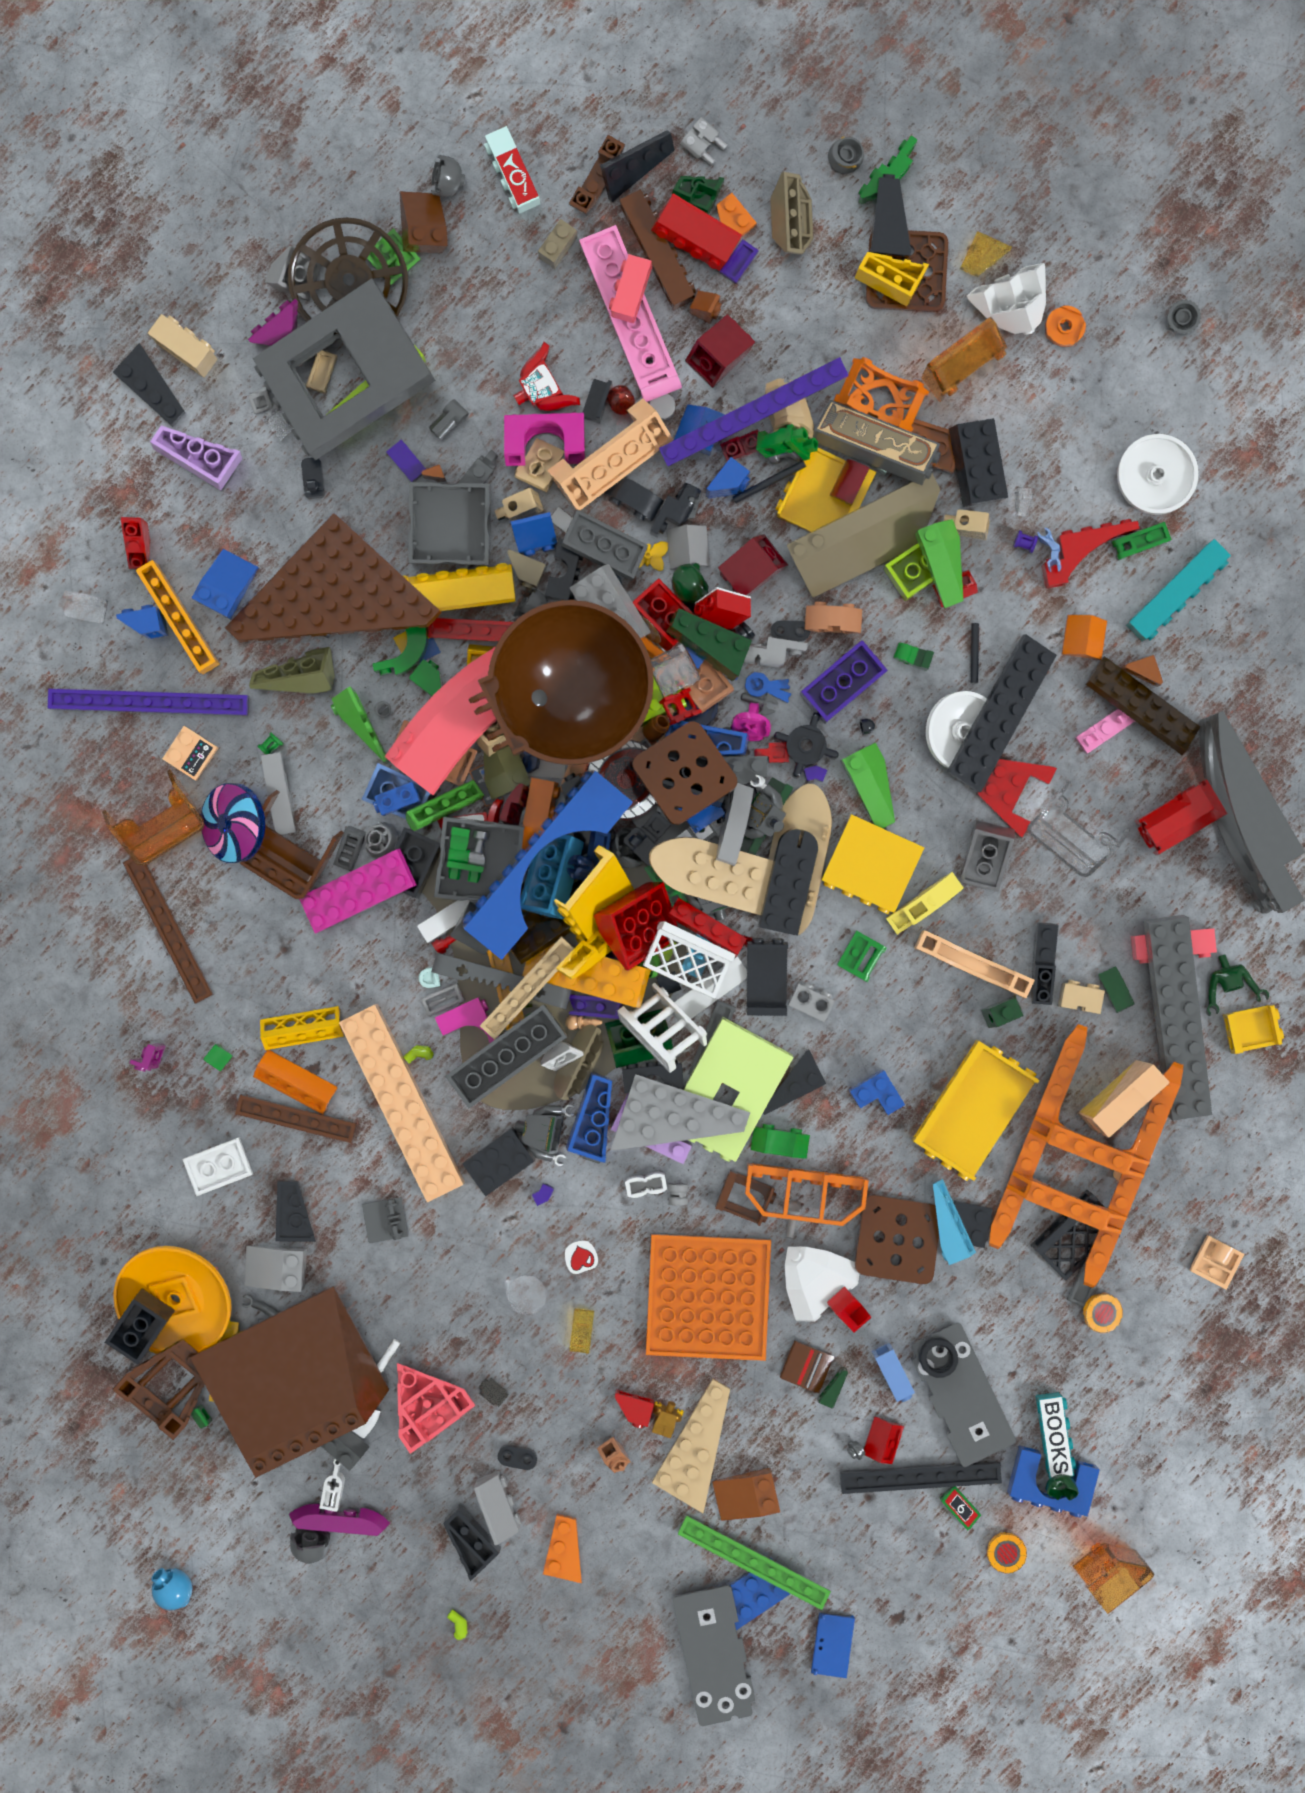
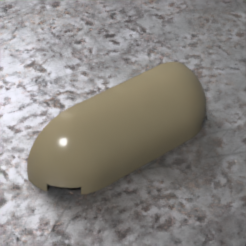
(574, 1076)

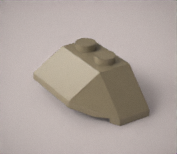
(791, 214)

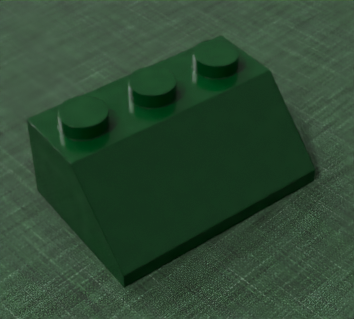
(626, 1047)

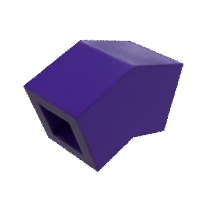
(815, 772)
(543, 1195)

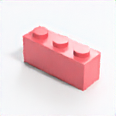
(630, 288)

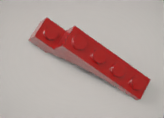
(1078, 545)

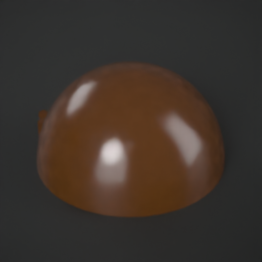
(592, 676)

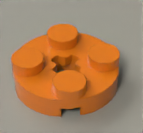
(1060, 316)

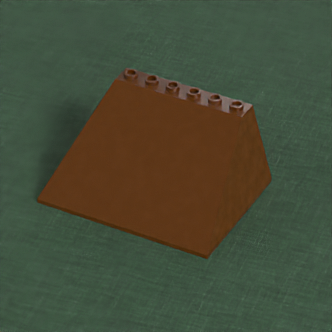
(293, 1381)

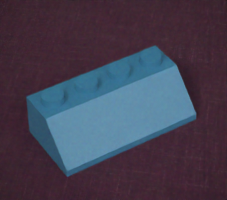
(548, 877)

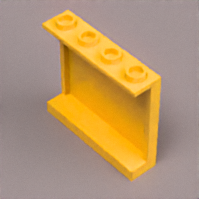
(808, 495)
(872, 864)
(599, 890)

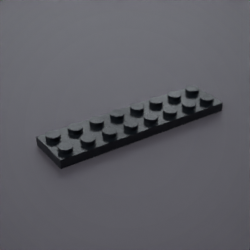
(1001, 713)

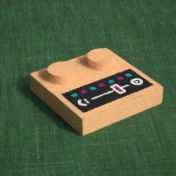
(190, 753)

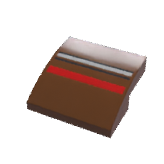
(806, 1366)

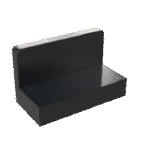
(597, 400)

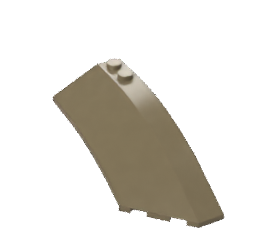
(864, 537)

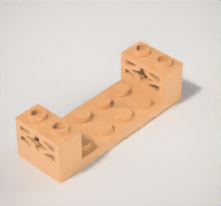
(613, 459)

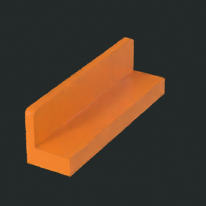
(294, 1081)

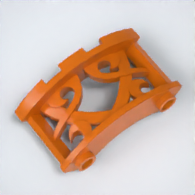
(884, 379)

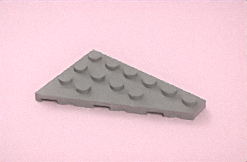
(668, 1114)

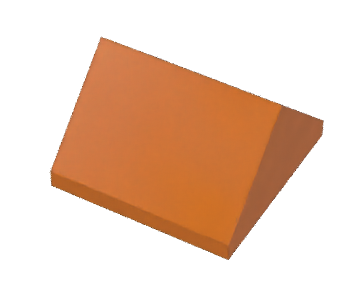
(1084, 636)

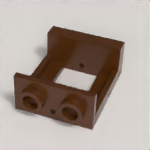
(751, 1215)

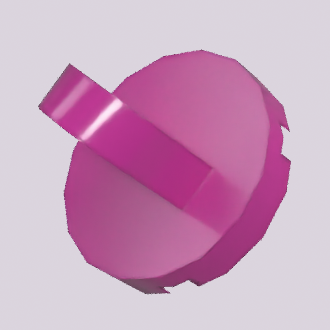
(752, 723)

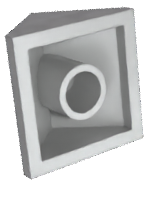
(688, 546)

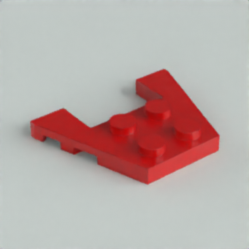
(1006, 786)

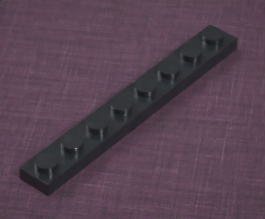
(920, 1477)

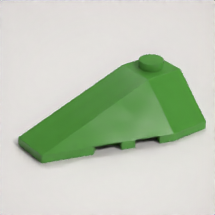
(943, 558)
(352, 712)
(870, 779)

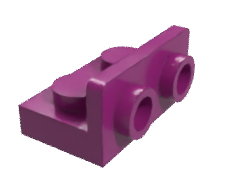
(151, 1057)

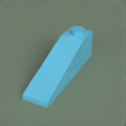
(953, 1235)

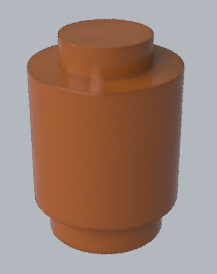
(656, 728)

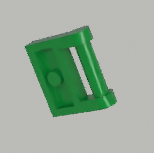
(856, 952)

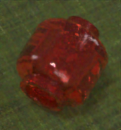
(620, 399)

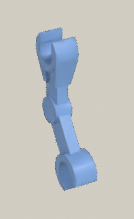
(1055, 548)

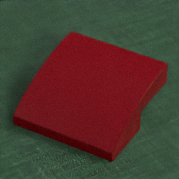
(514, 805)

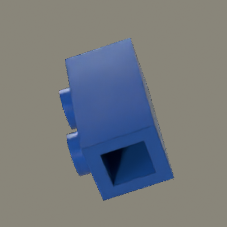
(396, 799)

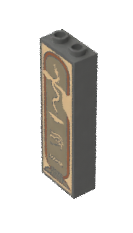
(877, 442)

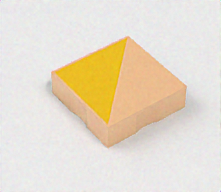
(1123, 1098)

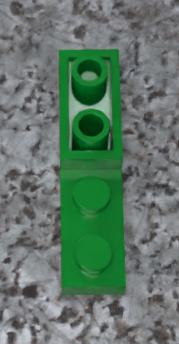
(897, 166)

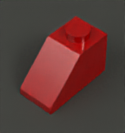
(635, 1408)

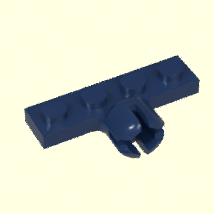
(585, 864)

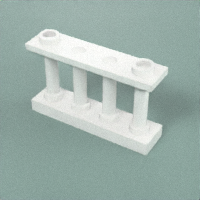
(655, 1044)

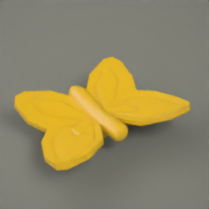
(654, 555)

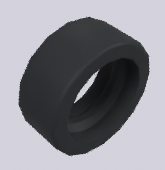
(938, 1373)

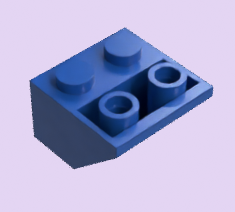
(147, 621)

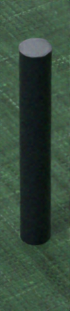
(974, 653)

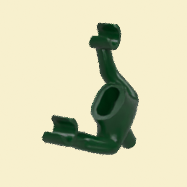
(1231, 979)

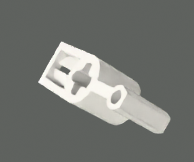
(337, 1490)

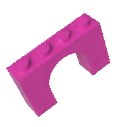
(521, 428)
(469, 1014)

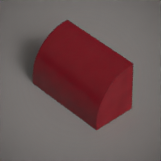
(849, 481)

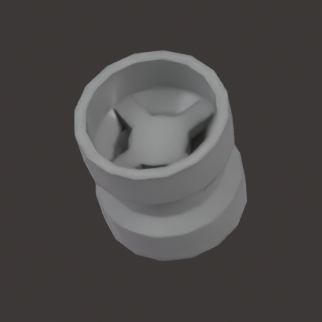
(678, 1194)

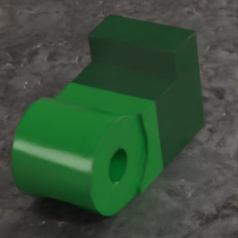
(913, 656)

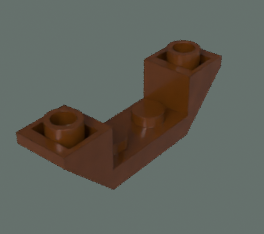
(593, 187)

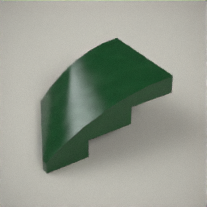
(699, 191)

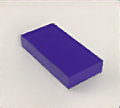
(739, 261)
(406, 461)

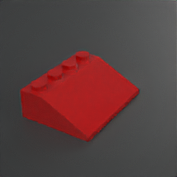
(633, 921)

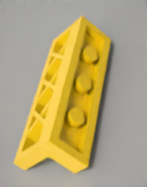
(301, 1032)

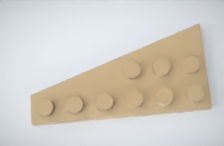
(691, 1459)

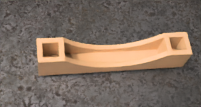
(974, 964)

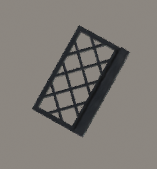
(1054, 1234)

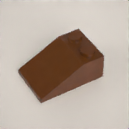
(422, 223)

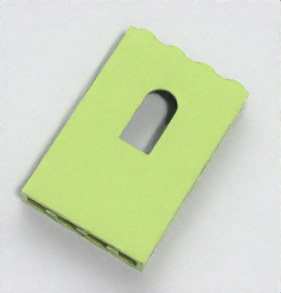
(744, 1064)

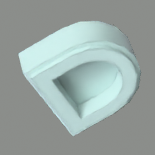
(429, 979)

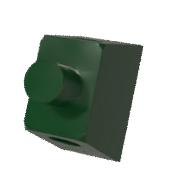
(1002, 1012)

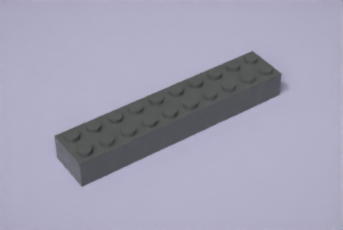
(1178, 1012)

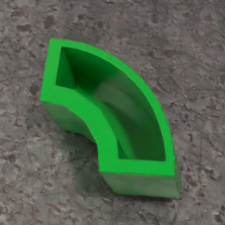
(780, 1142)

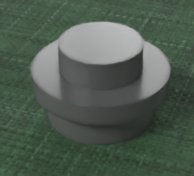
(855, 1450)

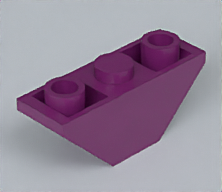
(277, 325)

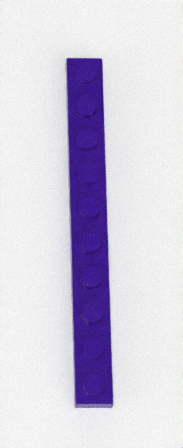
(754, 412)
(148, 702)

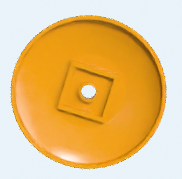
(203, 1294)

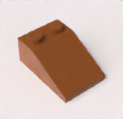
(746, 1495)

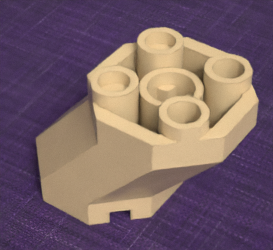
(795, 414)

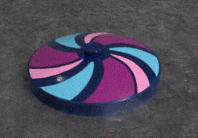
(233, 823)

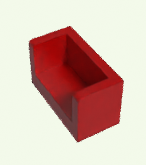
(849, 1309)

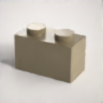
(557, 244)

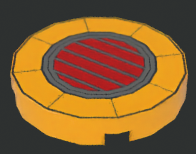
(1103, 1313)
(1006, 1552)

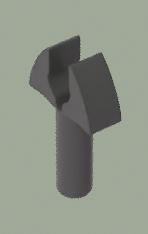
(765, 711)

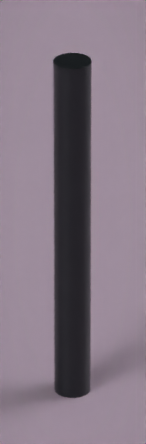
(769, 481)

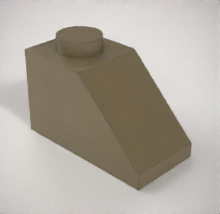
(527, 569)

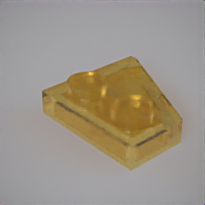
(983, 254)

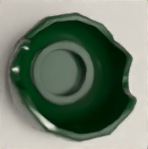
(1060, 1486)

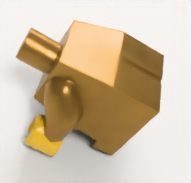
(665, 1418)

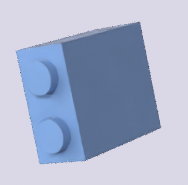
(893, 1372)

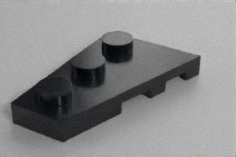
(291, 1214)

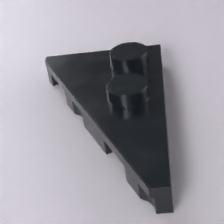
(801, 1080)

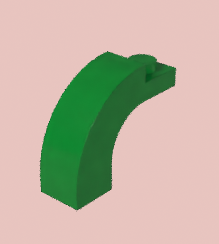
(412, 655)

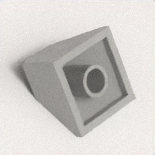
(278, 272)

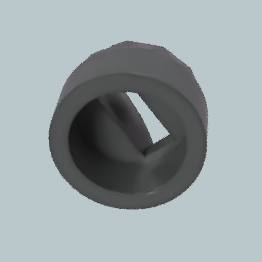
(385, 712)

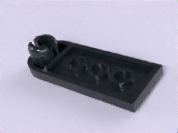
(789, 882)

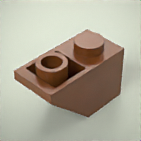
(706, 306)

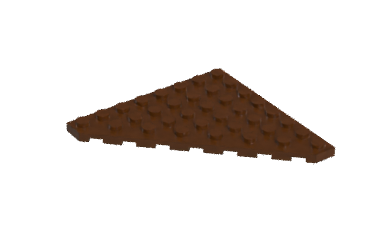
(333, 588)

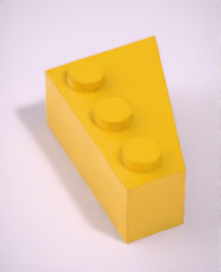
(891, 276)

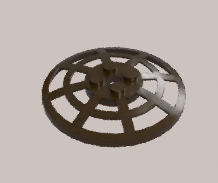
(345, 264)

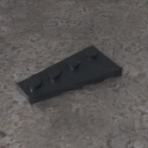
(144, 379)

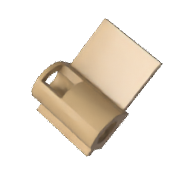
(537, 462)

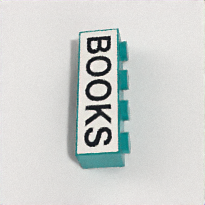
(1054, 1434)

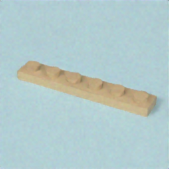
(526, 989)

